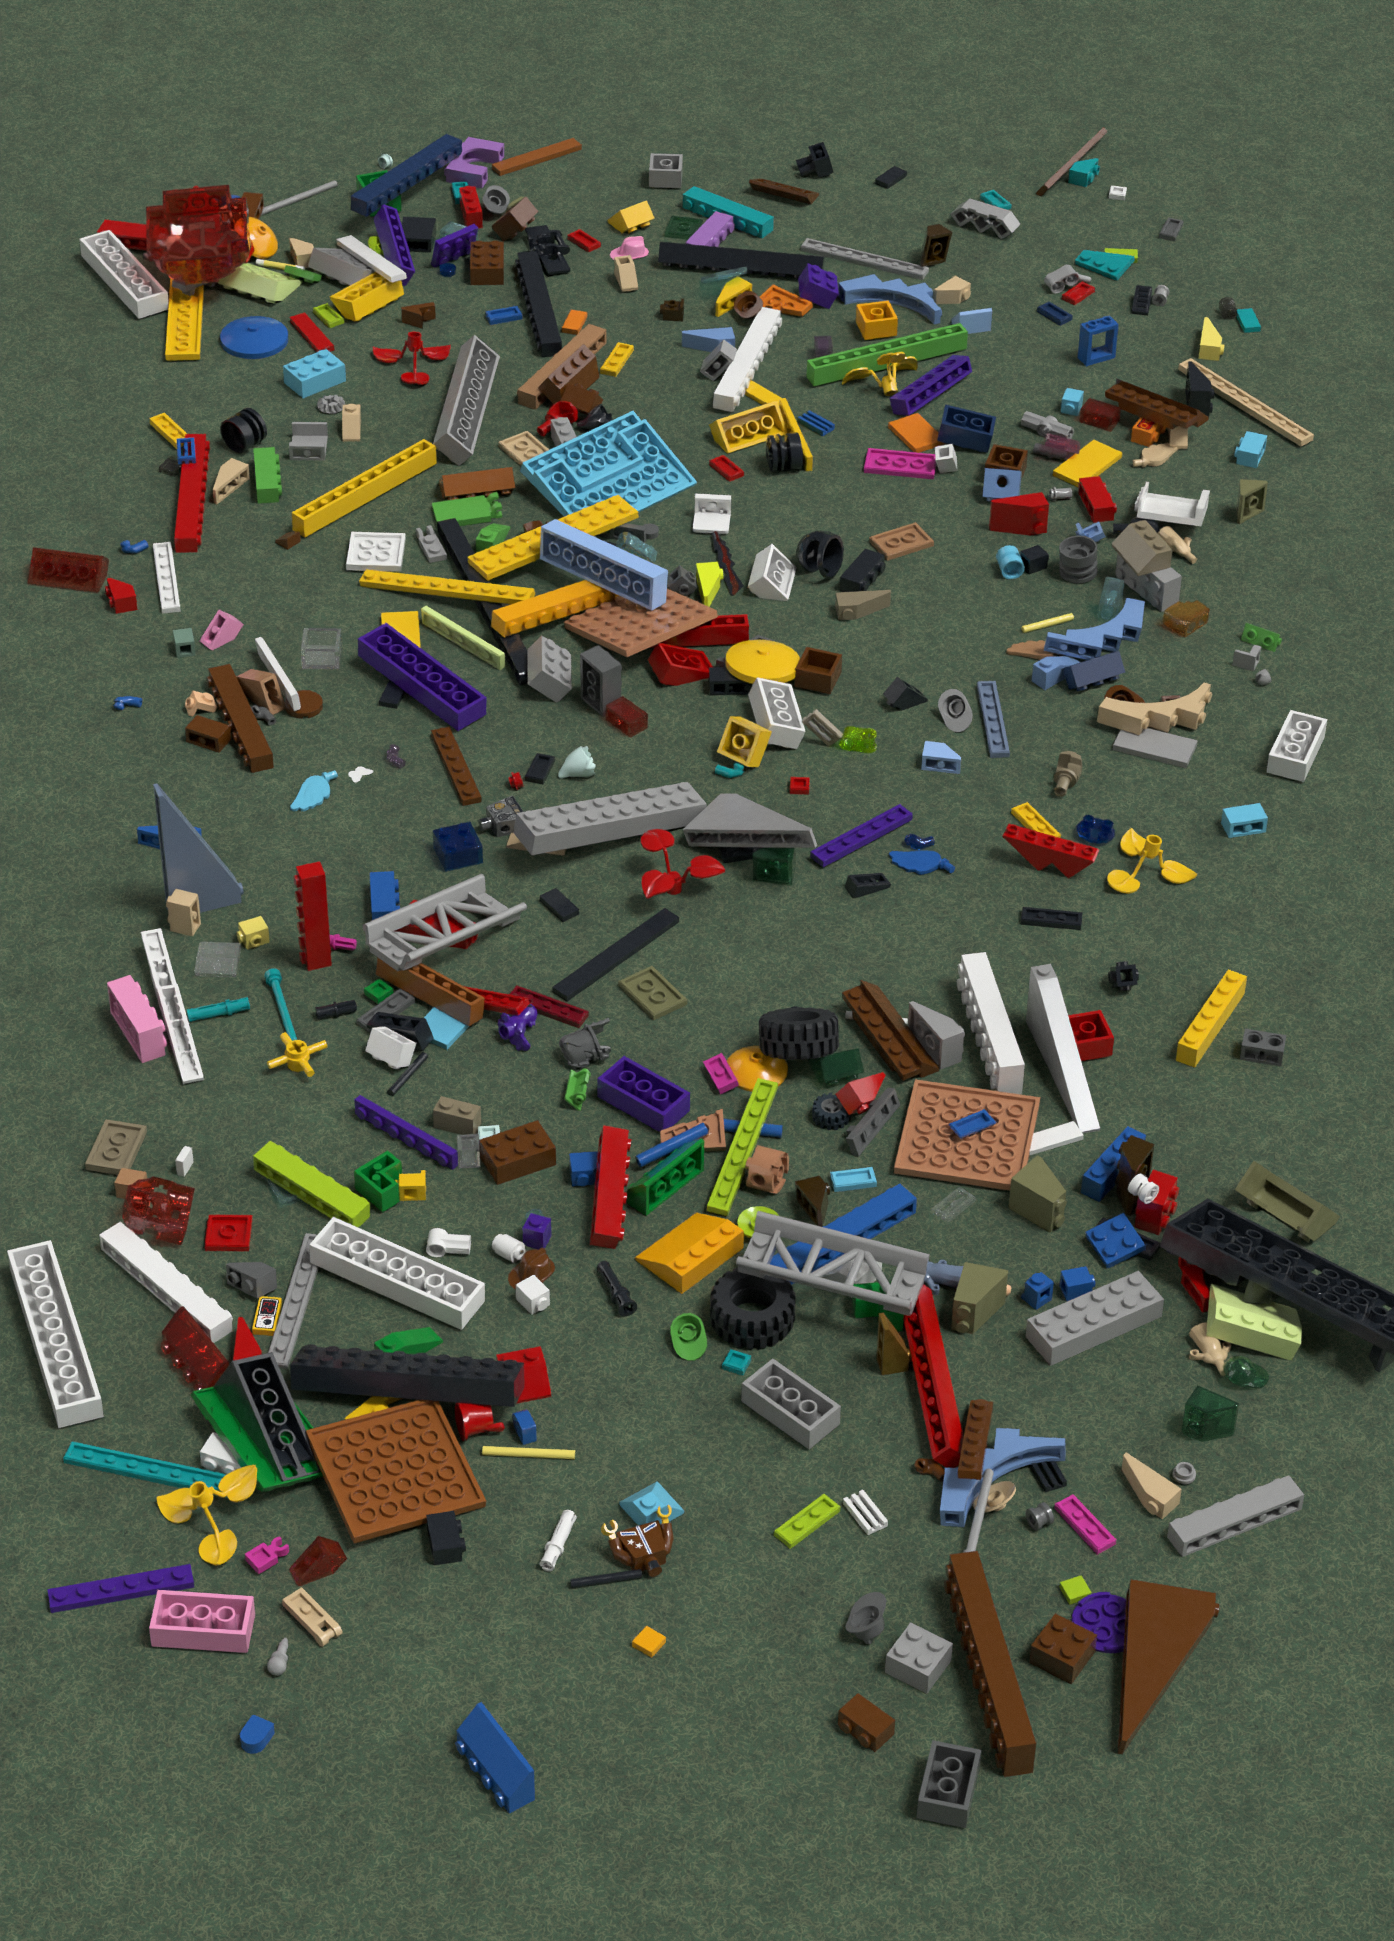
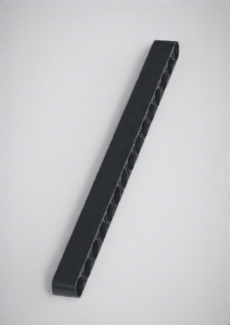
(459, 550)

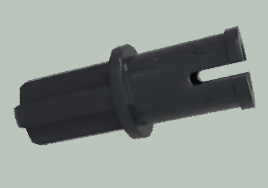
(335, 1009)

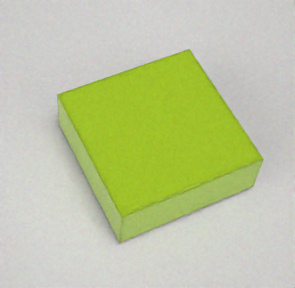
(1074, 1589)

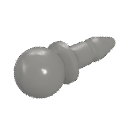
(278, 1660)

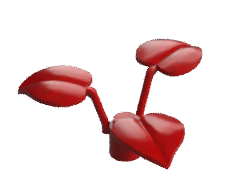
(414, 344)
(656, 883)

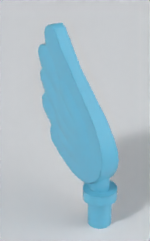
(313, 791)

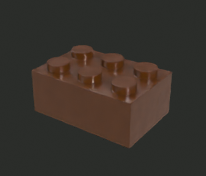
(487, 263)
(517, 1152)

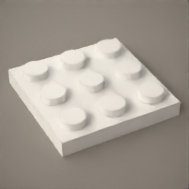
(376, 551)

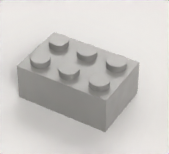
(549, 669)

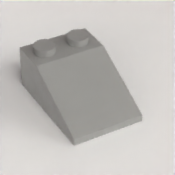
(937, 1034)

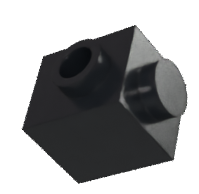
(1034, 559)

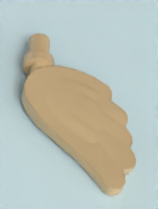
(1155, 455)

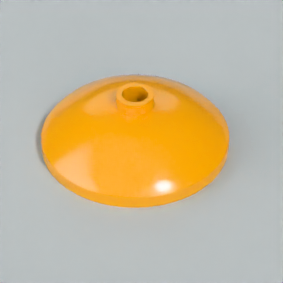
(263, 239)
(750, 1064)

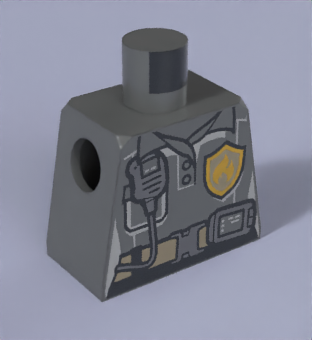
(501, 816)

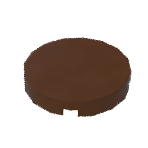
(310, 703)

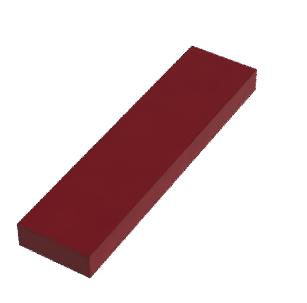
(553, 1008)

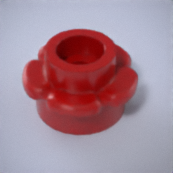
(516, 780)

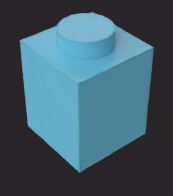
(1072, 401)

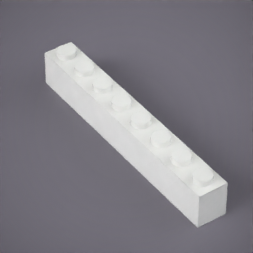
(165, 1280)

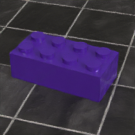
(643, 1094)

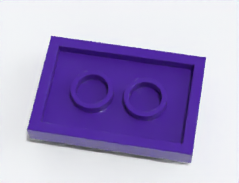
(453, 245)

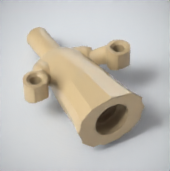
(1177, 544)
(1209, 1347)

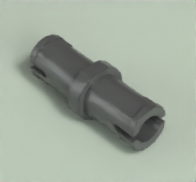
(1050, 452)

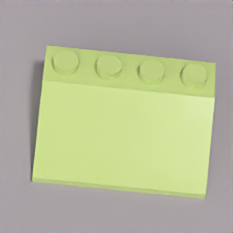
(260, 283)
(1257, 1326)

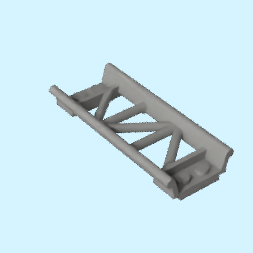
(400, 955)
(898, 1296)

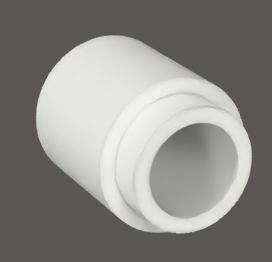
(508, 1247)

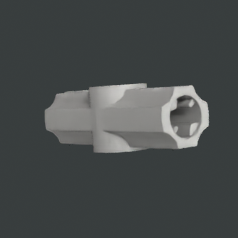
(1046, 425)

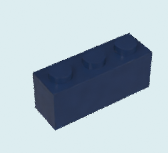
(1094, 671)

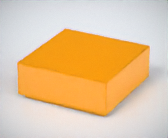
(649, 1641)

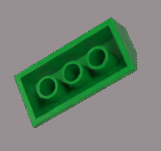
(667, 1177)

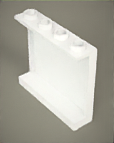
(1171, 508)

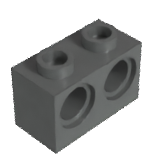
(1263, 1047)

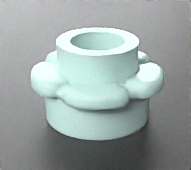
(385, 161)

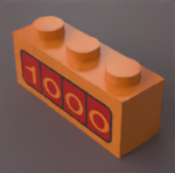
(1146, 432)

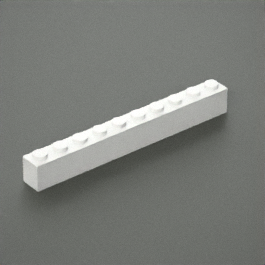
(747, 359)

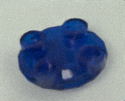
(1095, 830)

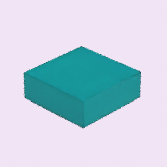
(736, 1362)

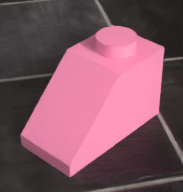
(221, 630)

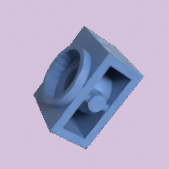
(993, 490)

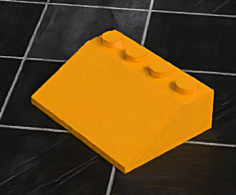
(692, 1250)

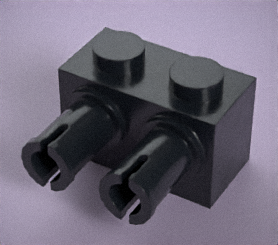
(817, 162)

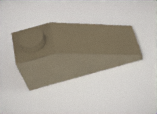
(862, 603)

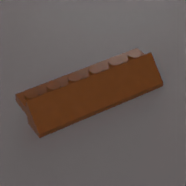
(1154, 406)
(888, 1031)

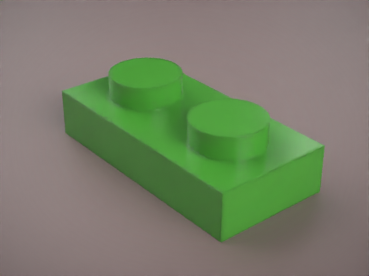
(296, 272)

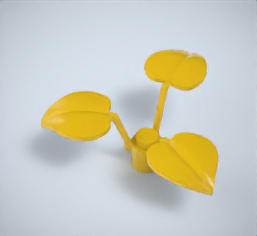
(888, 382)
(1134, 845)
(179, 1504)

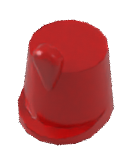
(475, 1419)

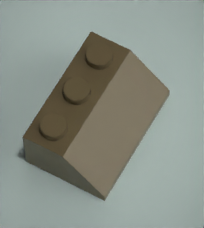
(1143, 548)

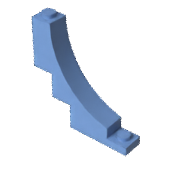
(1090, 641)

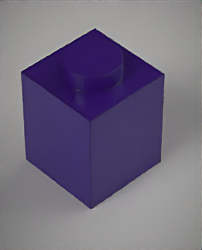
(537, 1231)

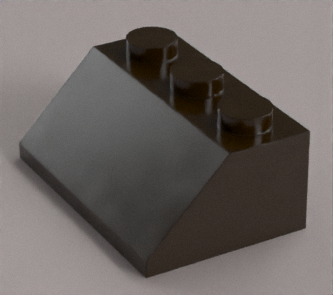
(1134, 1160)

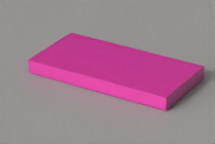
(900, 463)

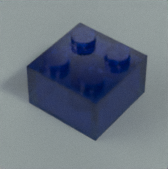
(457, 846)

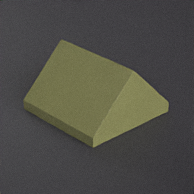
(1250, 499)

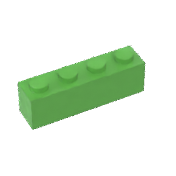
(267, 475)

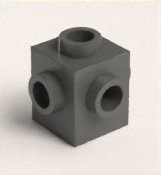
(682, 581)

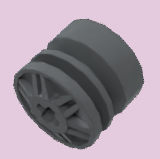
(1078, 559)

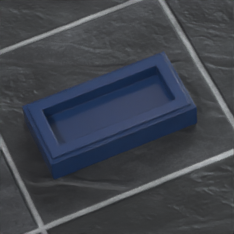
(1054, 313)

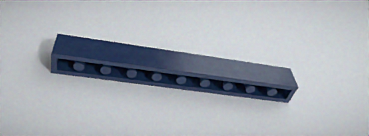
(406, 175)

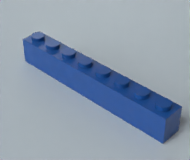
(863, 1221)

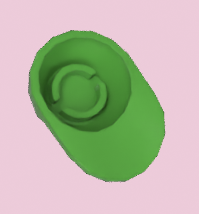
(688, 1336)

